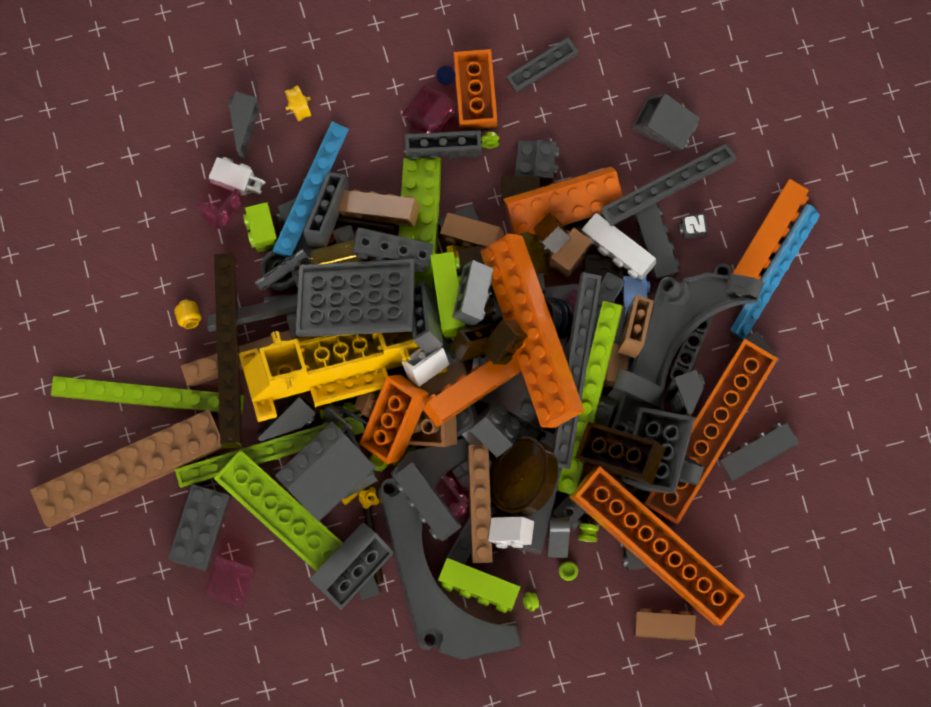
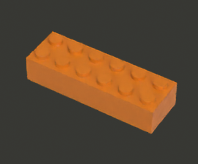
(565, 200)

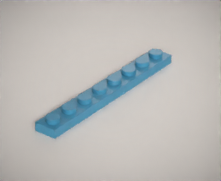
(310, 190)
(776, 270)

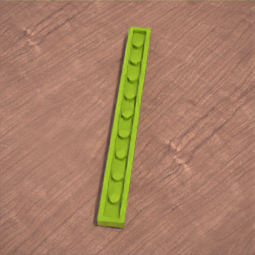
(593, 387)
(136, 394)
(258, 453)

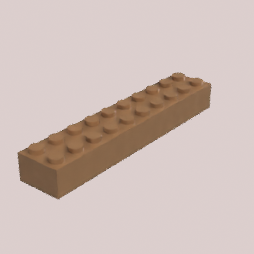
(127, 469)

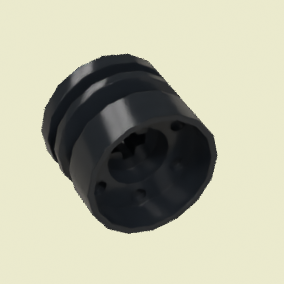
(561, 315)

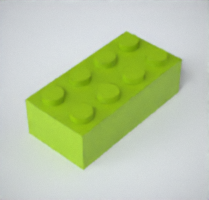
(447, 283)
(478, 585)

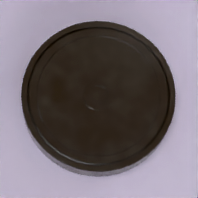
(523, 477)

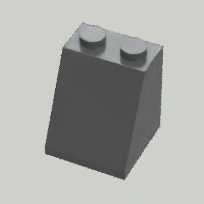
(666, 122)

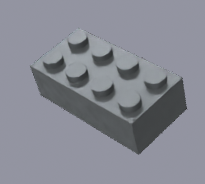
(199, 528)

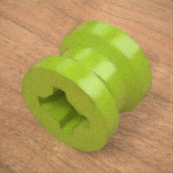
(588, 532)

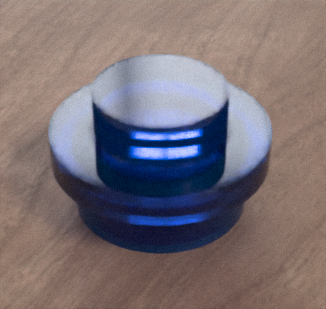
(445, 75)

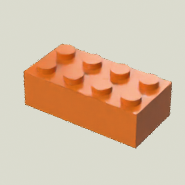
(475, 90)
(394, 418)

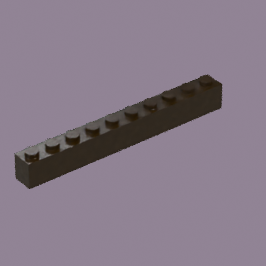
(228, 351)

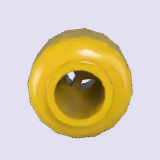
(187, 314)

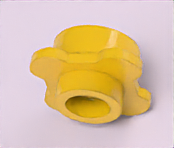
(363, 497)

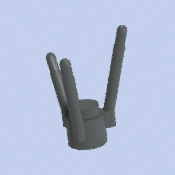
(335, 414)

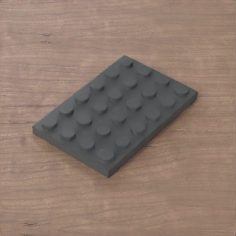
(355, 298)

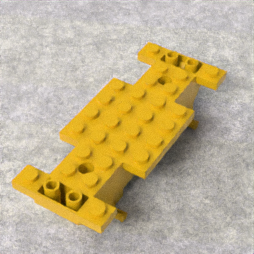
(324, 365)

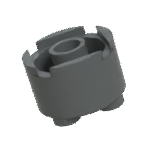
(271, 261)

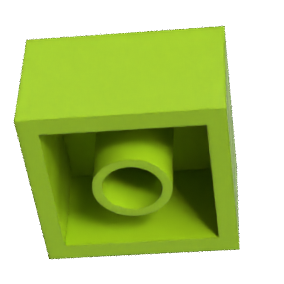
(260, 222)

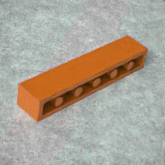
(772, 230)
(469, 389)

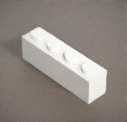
(619, 247)

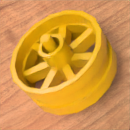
(298, 103)

